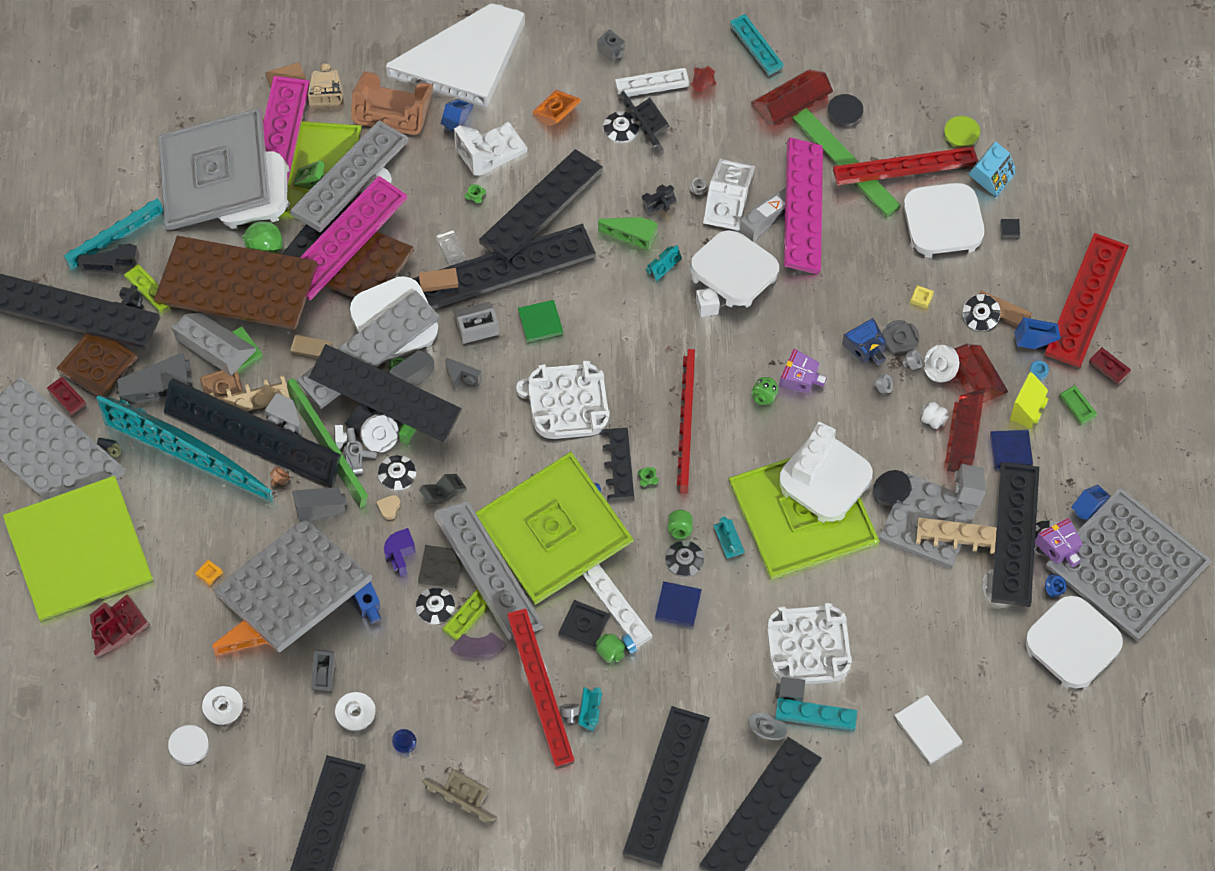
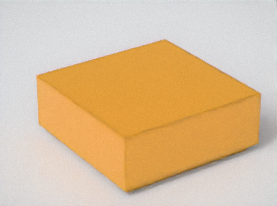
(209, 573)

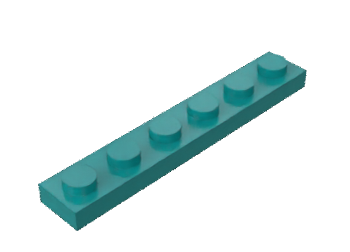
(115, 233)

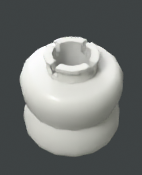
(934, 415)

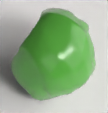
(263, 237)

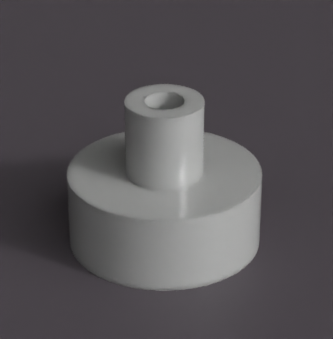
(913, 360)
(883, 383)
(569, 711)

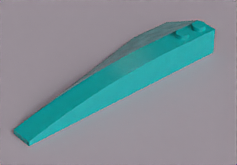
(177, 443)

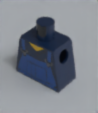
(866, 342)

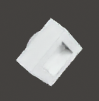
(339, 436)

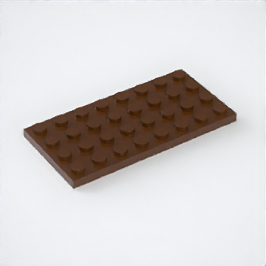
(236, 282)

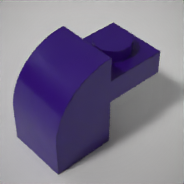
(396, 547)

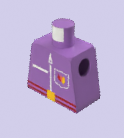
(801, 373)
(1060, 542)

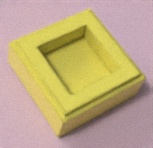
(921, 297)

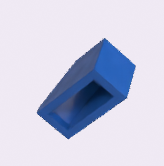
(455, 113)
(1036, 333)
(1090, 501)

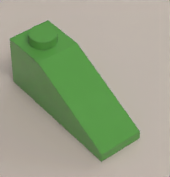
(632, 230)

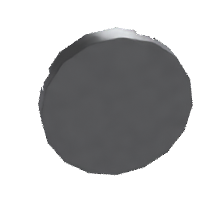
(900, 337)

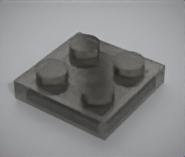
(440, 567)

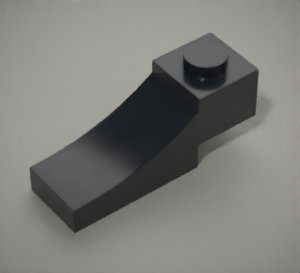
(123, 256)

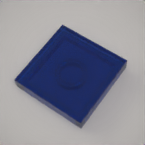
(1011, 447)
(678, 604)

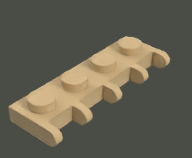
(257, 397)
(956, 533)

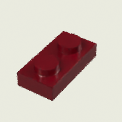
(1109, 366)
(66, 396)

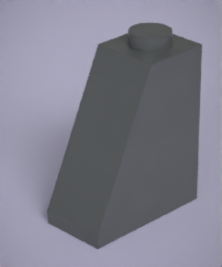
(414, 368)
(319, 503)

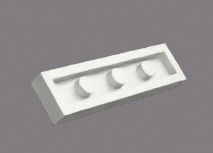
(652, 82)

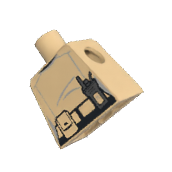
(325, 87)

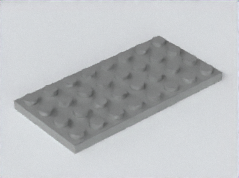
(46, 446)

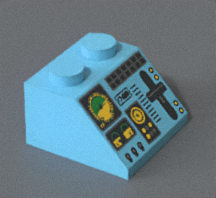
(994, 169)

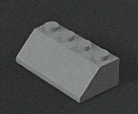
(212, 342)

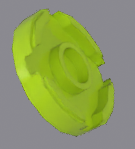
(961, 132)

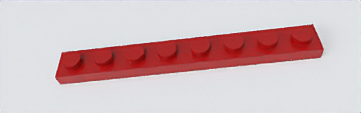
(905, 165)
(685, 428)
(540, 687)

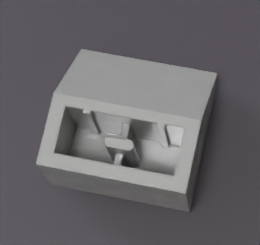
(476, 322)
(283, 413)

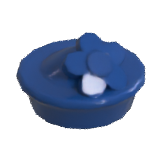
(1055, 585)

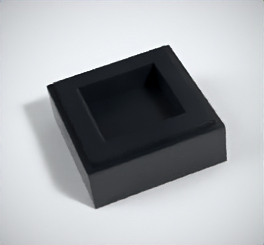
(1010, 228)

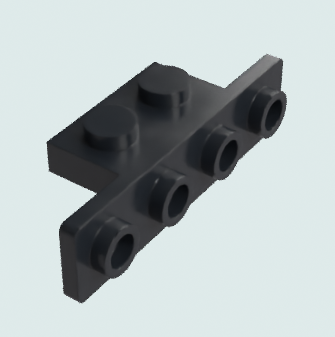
(650, 117)

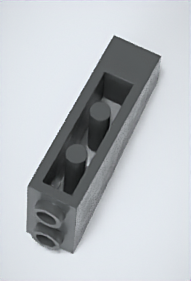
(153, 381)

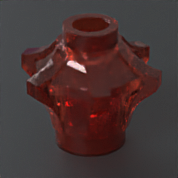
(703, 78)

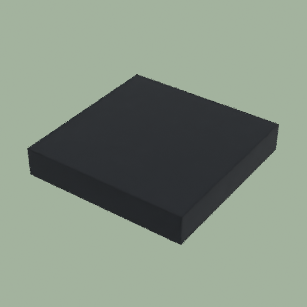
(584, 624)

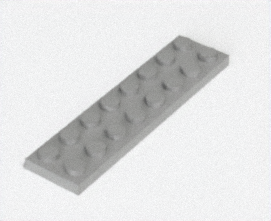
(349, 176)
(379, 340)
(485, 565)

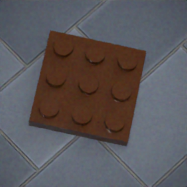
(97, 364)

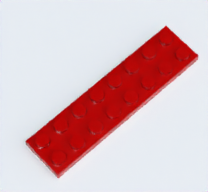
(1087, 299)

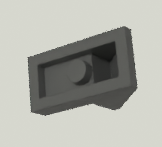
(459, 371)
(323, 670)

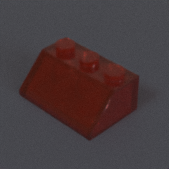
(978, 372)

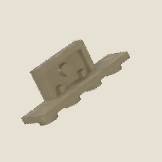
(464, 792)

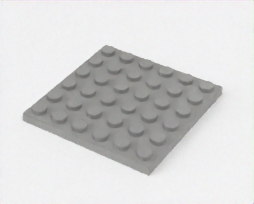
(1131, 564)
(292, 585)

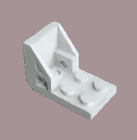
(488, 150)
(728, 194)

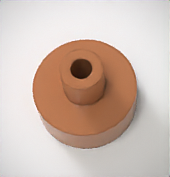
(279, 476)

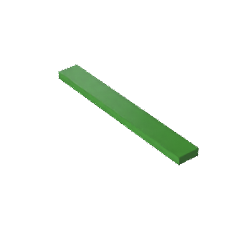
(841, 156)
(324, 439)

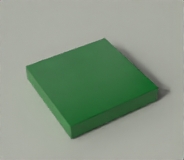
(540, 321)

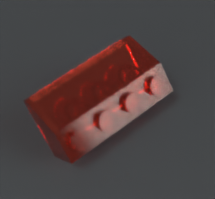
(793, 96)
(965, 430)

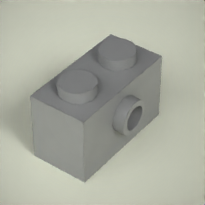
(970, 484)

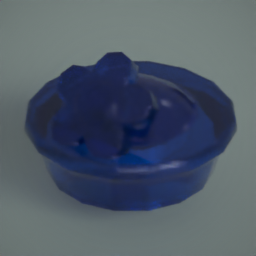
(404, 741)

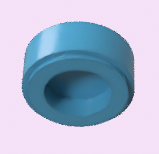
(1039, 369)
(629, 643)

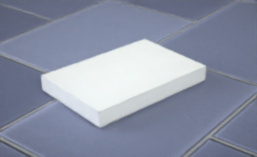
(928, 729)

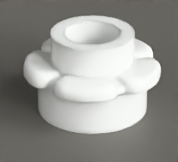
(701, 183)

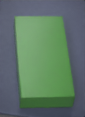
(1078, 405)

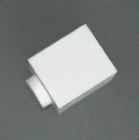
(707, 302)

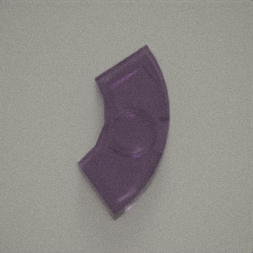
(478, 647)

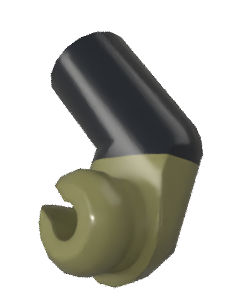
(111, 445)

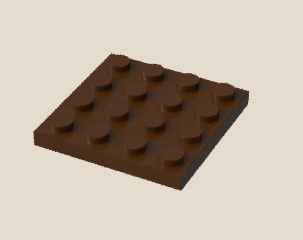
(371, 265)

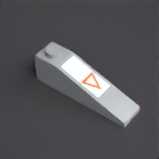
(763, 216)

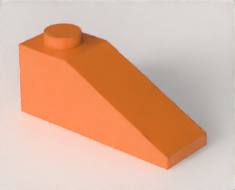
(238, 638)

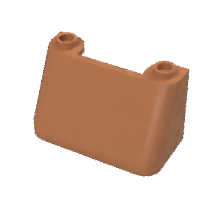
(393, 107)

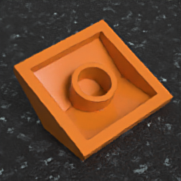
(555, 107)

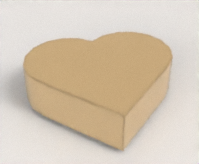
(389, 506)

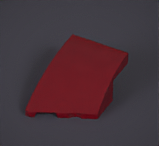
(116, 624)

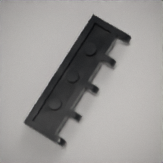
(619, 463)

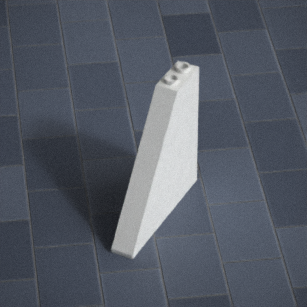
(465, 57)

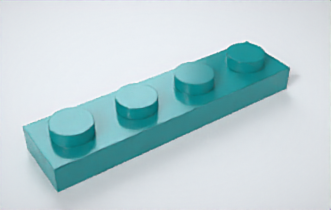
(756, 44)
(816, 714)

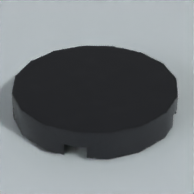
(845, 110)
(892, 487)

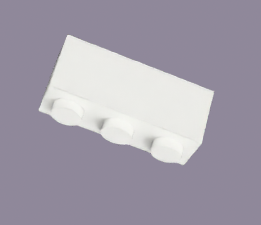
(813, 453)

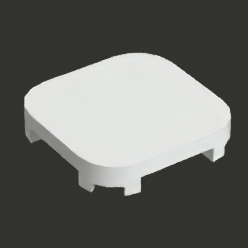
(277, 179)
(943, 219)
(734, 268)
(376, 301)
(572, 404)
(835, 486)
(1074, 641)
(809, 644)

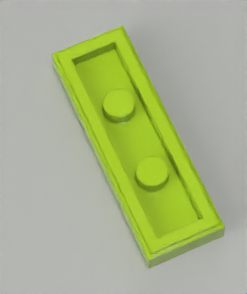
(146, 285)
(466, 616)

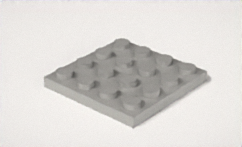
(928, 502)

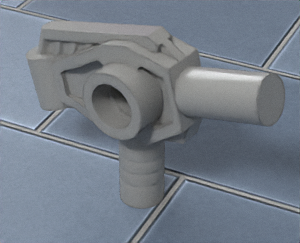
(354, 452)

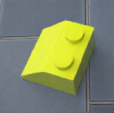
(1029, 402)

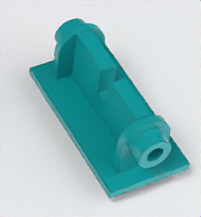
(668, 259)
(728, 537)
(588, 711)

